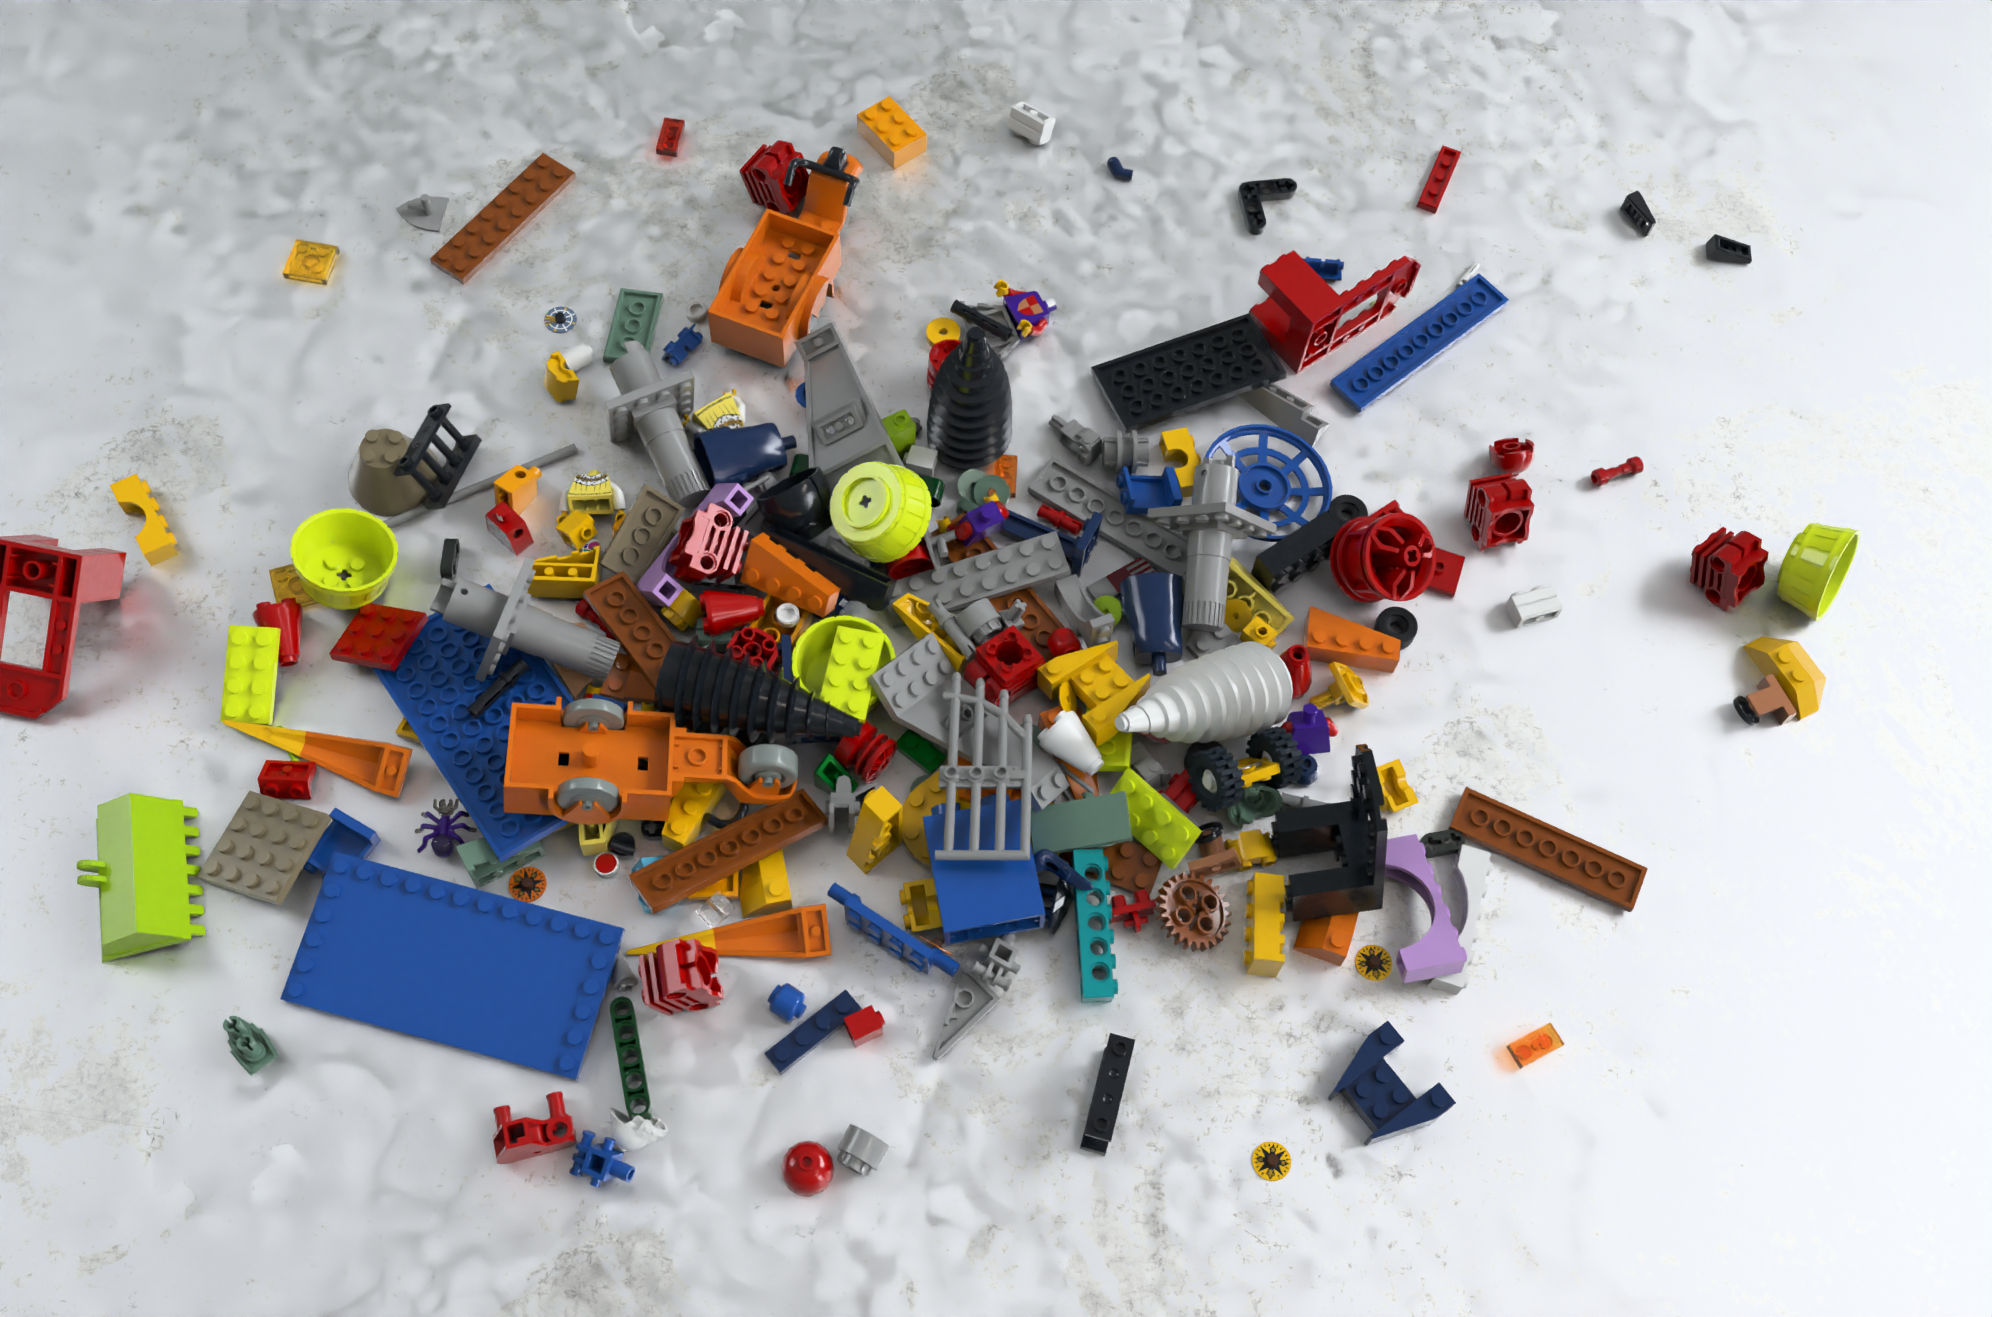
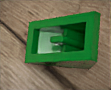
(827, 774)

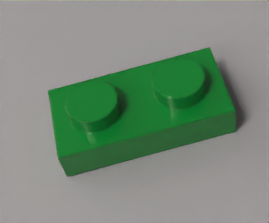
(920, 751)

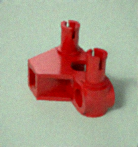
(533, 1135)

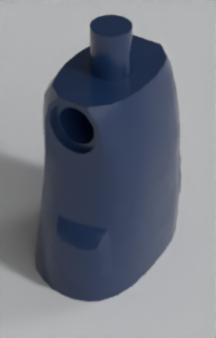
(741, 452)
(1154, 615)

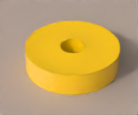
(939, 326)

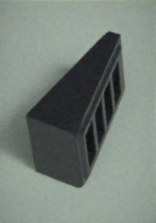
(1638, 212)
(1721, 249)

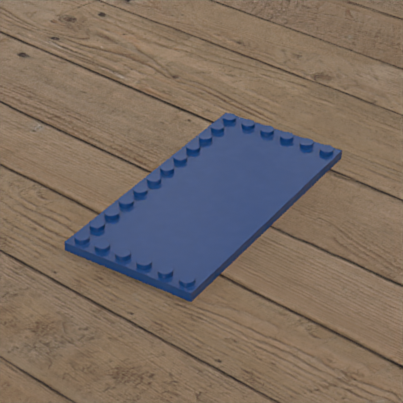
(432, 693)
(454, 965)

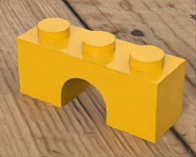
(1179, 446)

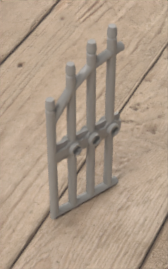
(985, 777)

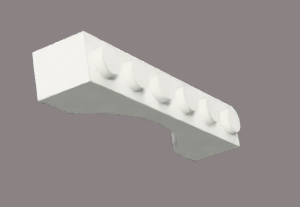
(1469, 873)

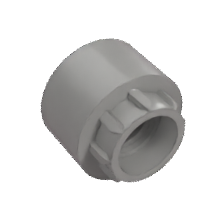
(980, 621)
(861, 1150)

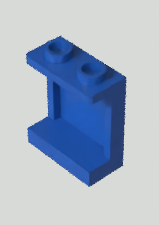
(1145, 492)
(342, 836)

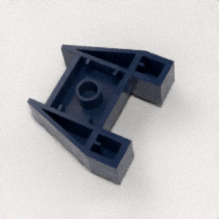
(1382, 1096)

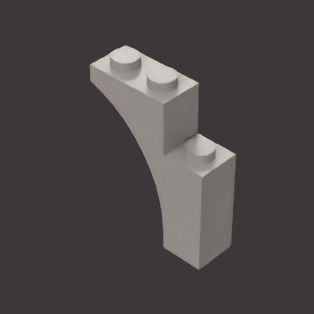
(1082, 613)

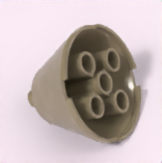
(372, 475)

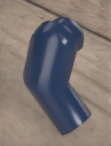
(1117, 170)

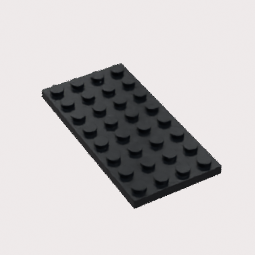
(1188, 373)

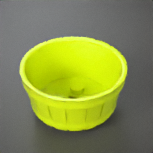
(893, 518)
(344, 542)
(1816, 567)
(814, 649)

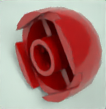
(1511, 455)
(807, 1168)

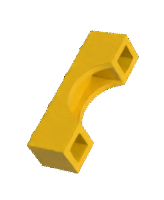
(153, 539)

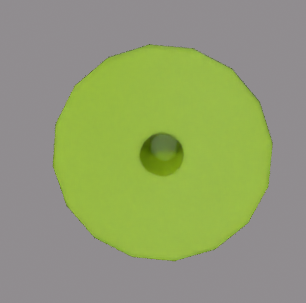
(1109, 604)

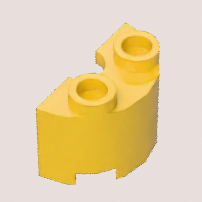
(560, 381)
(1395, 787)
(1253, 848)
(920, 905)

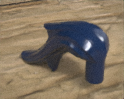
(1051, 862)

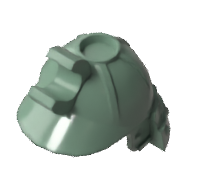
(1256, 802)

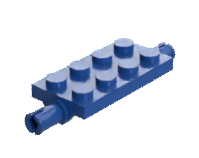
(890, 936)

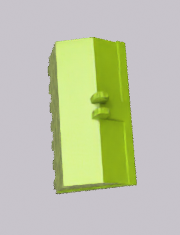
(143, 874)

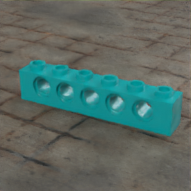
(1092, 989)

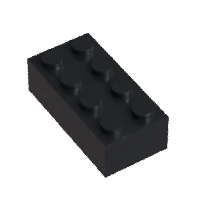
(1296, 554)

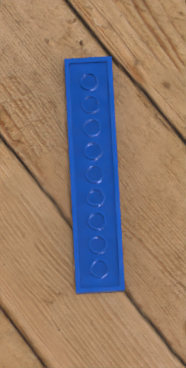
(1418, 343)

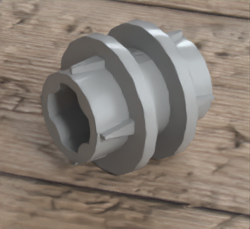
(1125, 451)

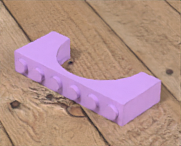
(658, 583)
(1439, 949)

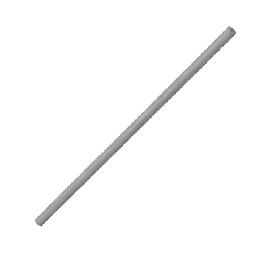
(480, 486)

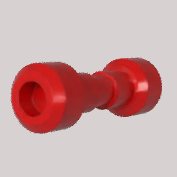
(1601, 476)
(585, 611)

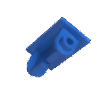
(1326, 269)
(676, 351)

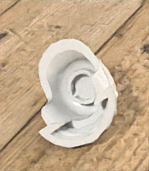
(633, 1134)

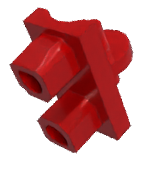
(1133, 914)

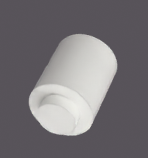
(578, 357)

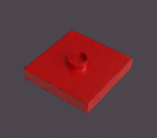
(1446, 572)

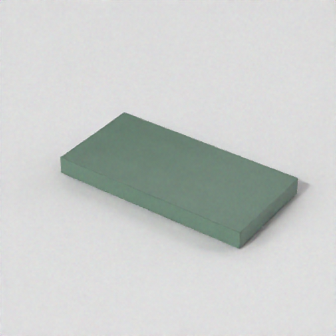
(633, 320)
(1081, 823)

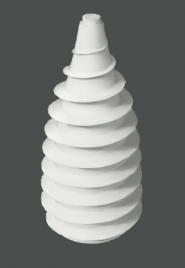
(1215, 697)

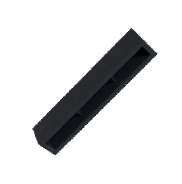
(852, 578)

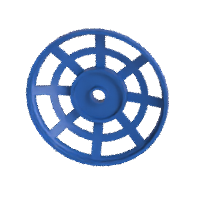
(1272, 476)

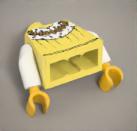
(726, 411)
(592, 495)

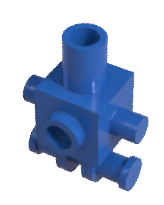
(600, 1160)

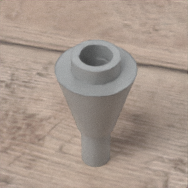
(623, 977)

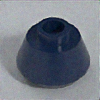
(1310, 771)

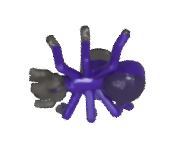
(444, 833)

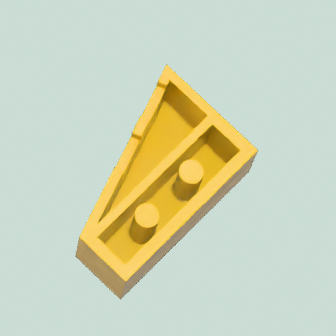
(566, 575)

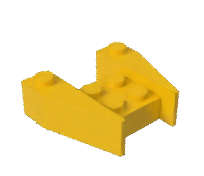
(1098, 684)

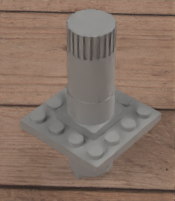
(654, 412)
(1210, 529)
(516, 624)

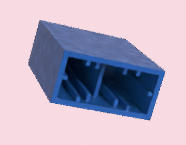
(983, 895)

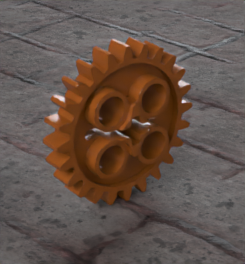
(1192, 911)

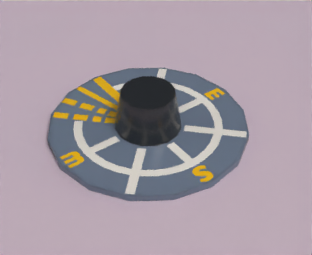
(560, 319)

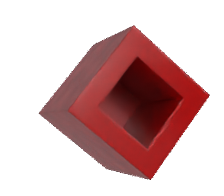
(864, 1025)

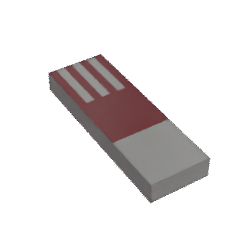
(1111, 583)

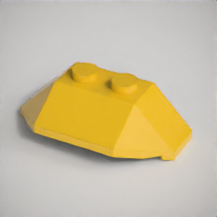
(1792, 669)

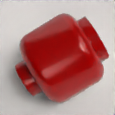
(1063, 642)

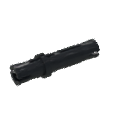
(972, 315)
(498, 688)

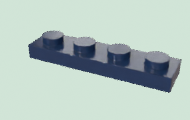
(812, 1032)

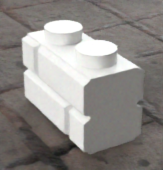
(1030, 123)
(1533, 606)

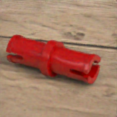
(1059, 519)

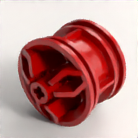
(1383, 558)

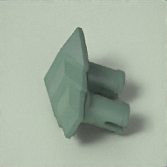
(249, 1044)

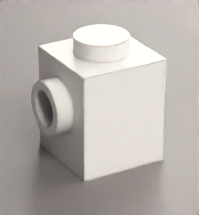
(921, 460)

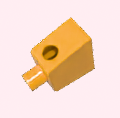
(517, 487)

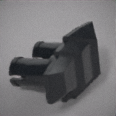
(1062, 898)

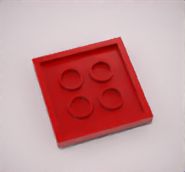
(379, 636)

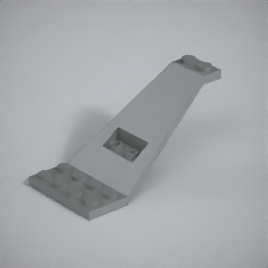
(833, 395)
(913, 696)

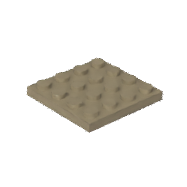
(264, 847)

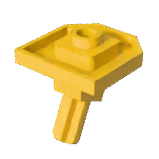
(1346, 688)

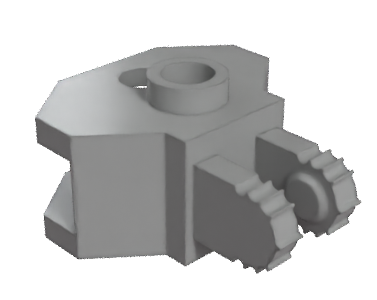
(842, 805)

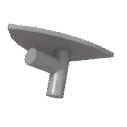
(424, 212)
(940, 541)

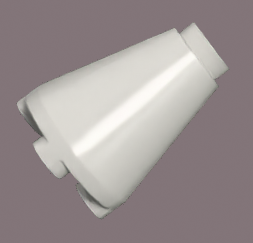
(1071, 743)

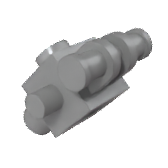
(997, 961)

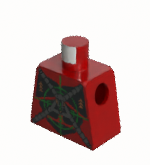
(503, 523)

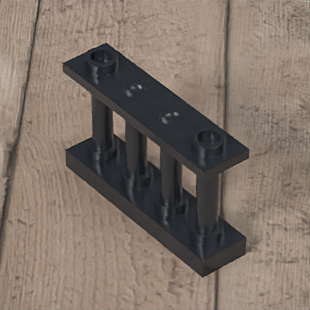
(456, 459)
(1107, 1094)

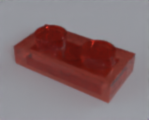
(670, 137)

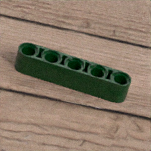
(627, 1048)

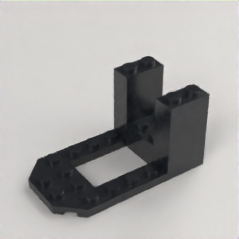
(1356, 843)

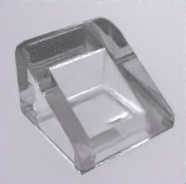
(715, 909)

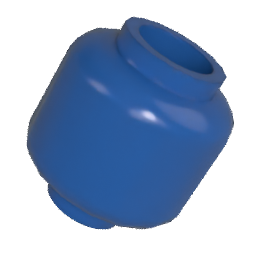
(787, 1002)

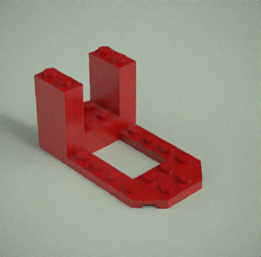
(1305, 311)
(69, 578)

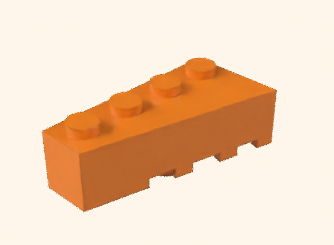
(787, 578)
(1348, 643)

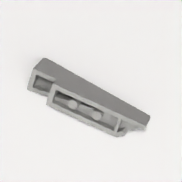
(1287, 411)

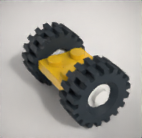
(1221, 780)

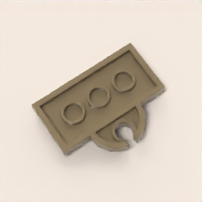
(642, 534)

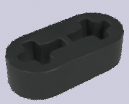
(449, 559)
(1440, 839)

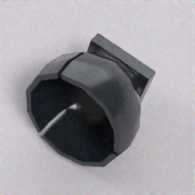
(798, 504)

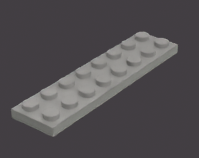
(1081, 497)
(986, 575)

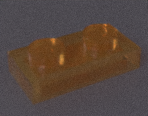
(1007, 469)
(1535, 1045)

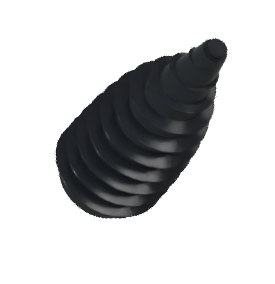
(970, 405)
(742, 697)

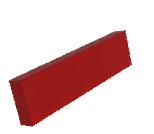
(1438, 179)

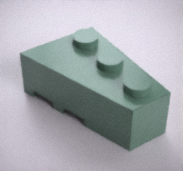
(485, 866)

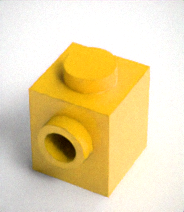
(576, 529)
(1259, 632)

